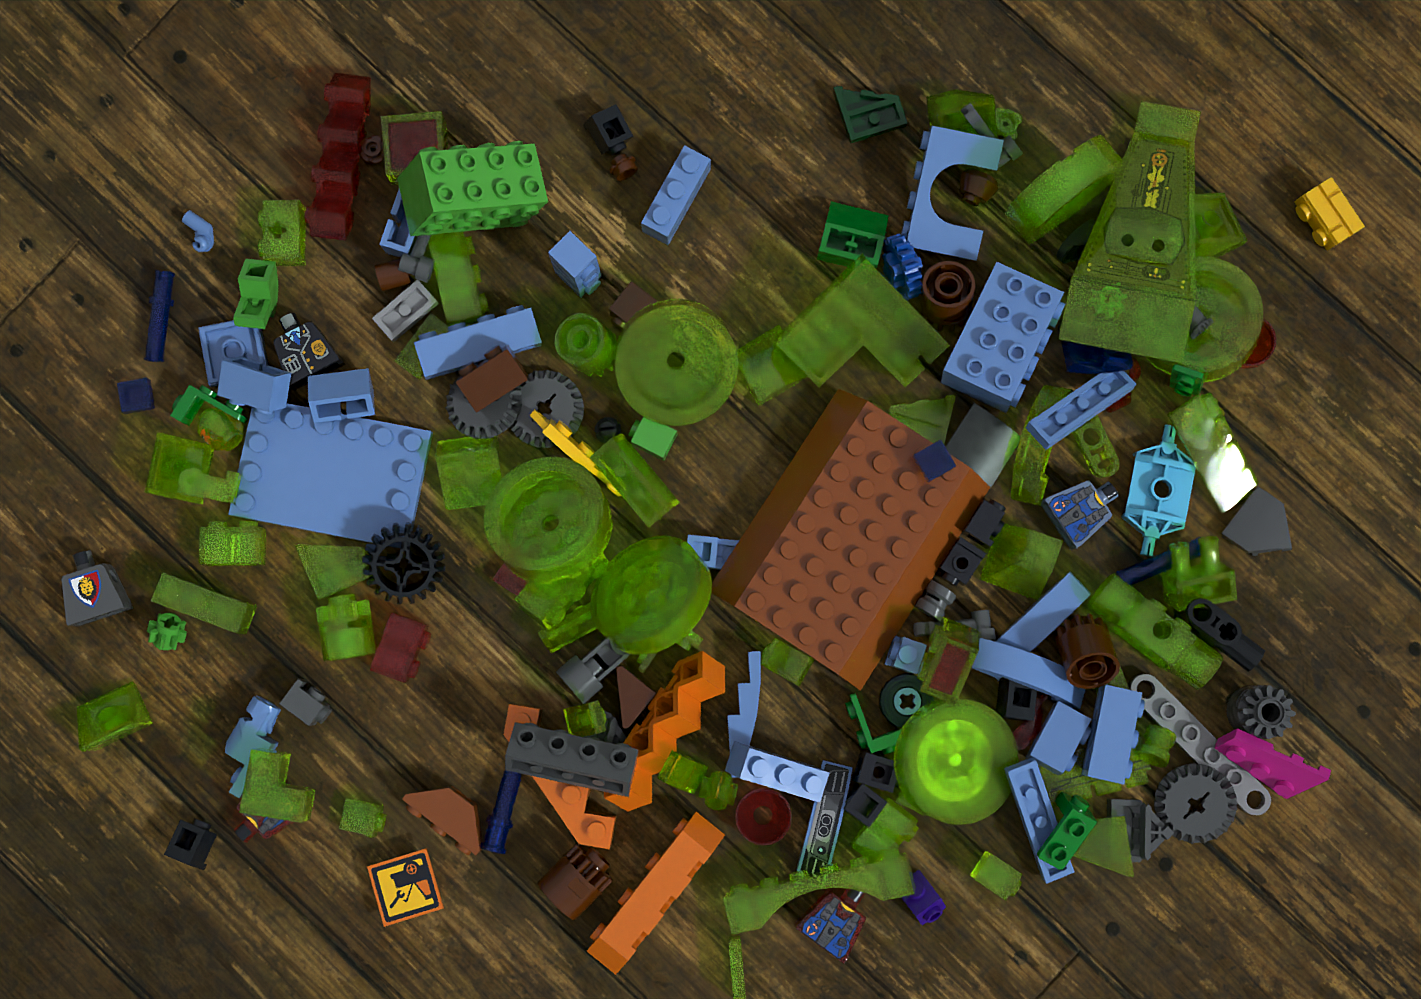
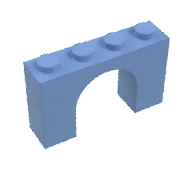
(943, 149)

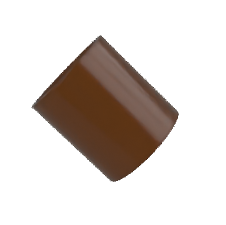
(389, 275)

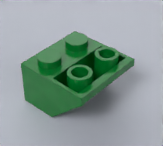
(850, 233)

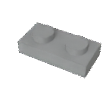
(405, 310)

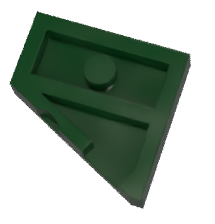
(868, 113)

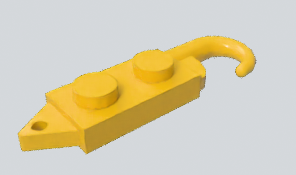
(579, 452)

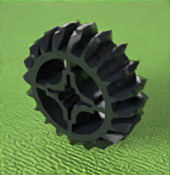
(416, 564)

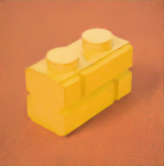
(1328, 214)

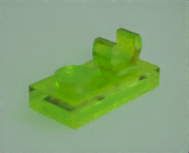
(569, 629)
(585, 719)

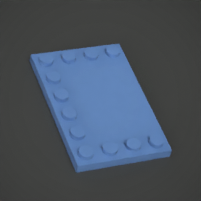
(330, 474)

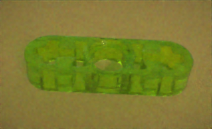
(1108, 453)

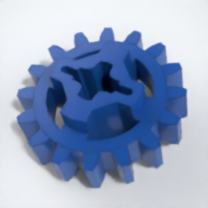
(902, 266)

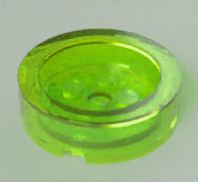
(1065, 189)
(1237, 311)
(676, 393)
(539, 493)

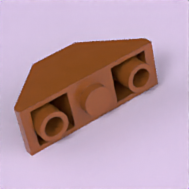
(450, 814)

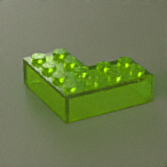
(855, 312)

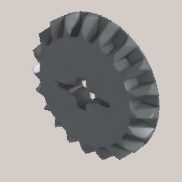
(565, 406)
(488, 421)
(1194, 782)

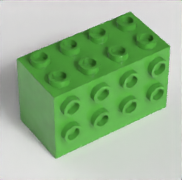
(472, 188)

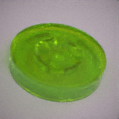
(651, 595)
(955, 761)

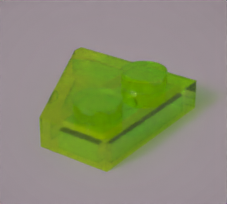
(332, 567)

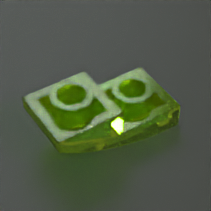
(682, 772)

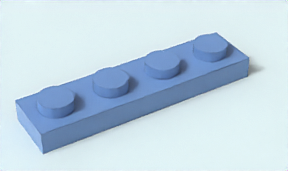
(1079, 407)
(1035, 812)

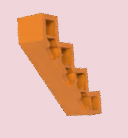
(671, 715)
(568, 800)
(648, 902)

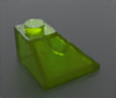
(946, 107)
(1216, 226)
(766, 367)
(1021, 560)

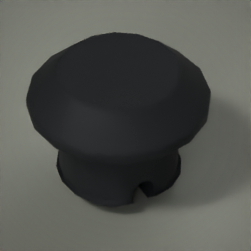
(606, 429)

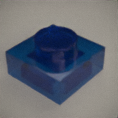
(135, 395)
(934, 460)

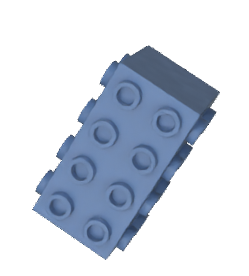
(1003, 338)

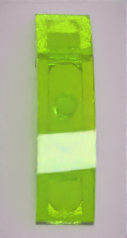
(1031, 458)

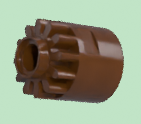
(947, 294)
(1087, 652)
(576, 880)

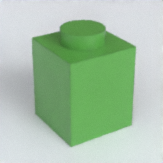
(652, 437)

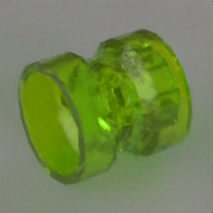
(1157, 746)

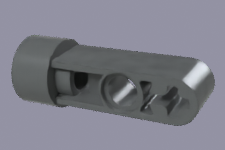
(585, 673)

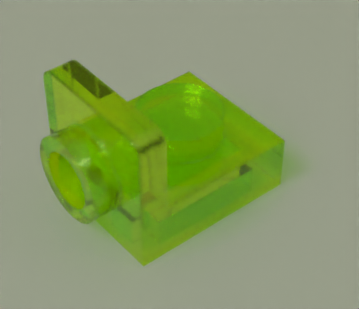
(362, 817)

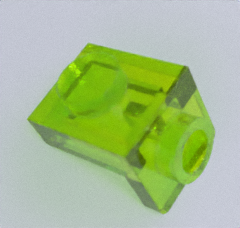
(786, 661)

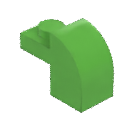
(258, 293)

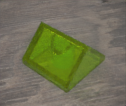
(169, 460)
(111, 717)

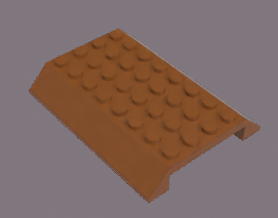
(848, 538)

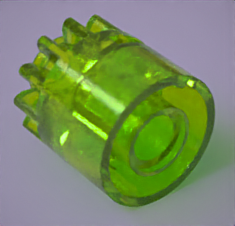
(586, 344)
(345, 628)

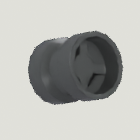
(935, 601)

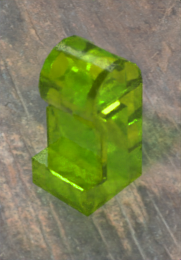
(210, 487)

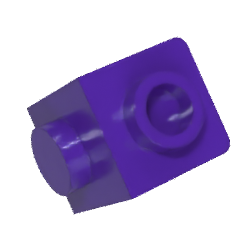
(925, 903)

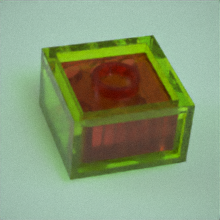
(407, 135)
(948, 660)

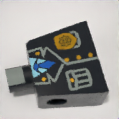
(304, 351)

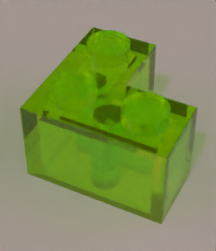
(266, 790)

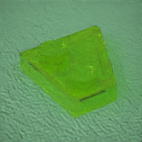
(926, 417)
(1108, 846)

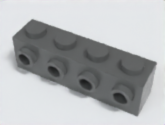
(571, 759)

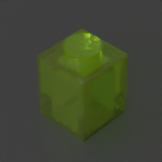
(997, 876)

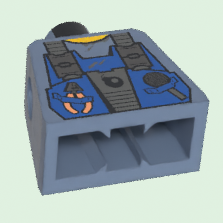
(1079, 511)

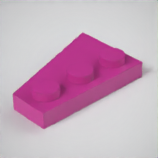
(1280, 772)

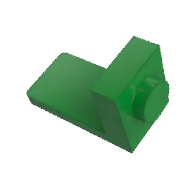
(1186, 381)
(189, 403)
(884, 742)
(1069, 832)

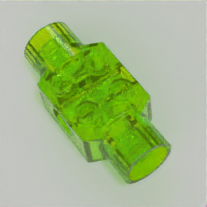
(1133, 621)

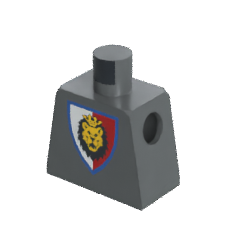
(92, 591)

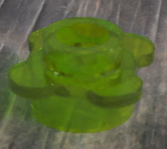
(1013, 120)

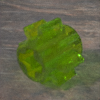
(718, 790)

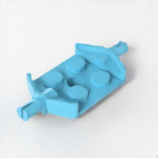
(1146, 510)

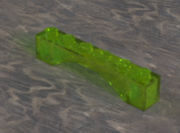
(881, 877)

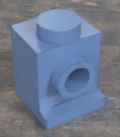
(905, 654)

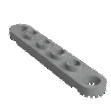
(1199, 742)

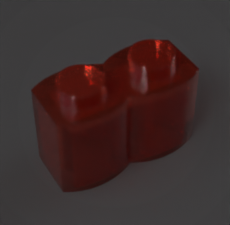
(400, 648)

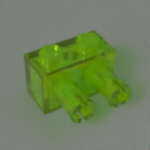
(1207, 580)

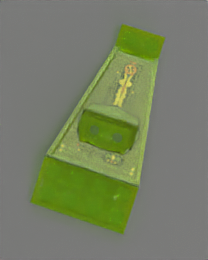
(1130, 293)

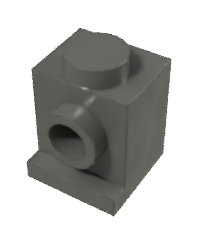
(306, 703)

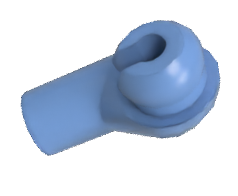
(203, 231)

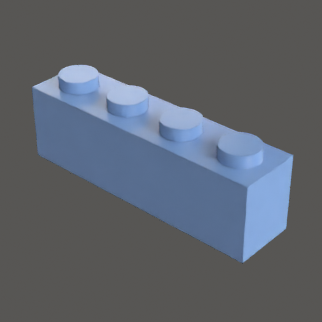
(464, 344)

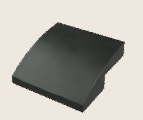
(983, 443)

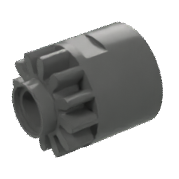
(1245, 711)

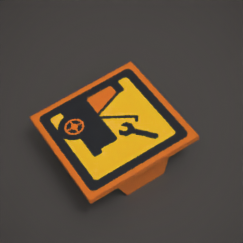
(405, 887)

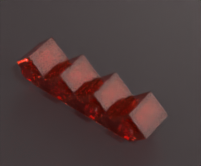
(337, 169)

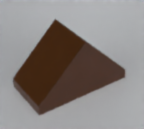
(633, 695)

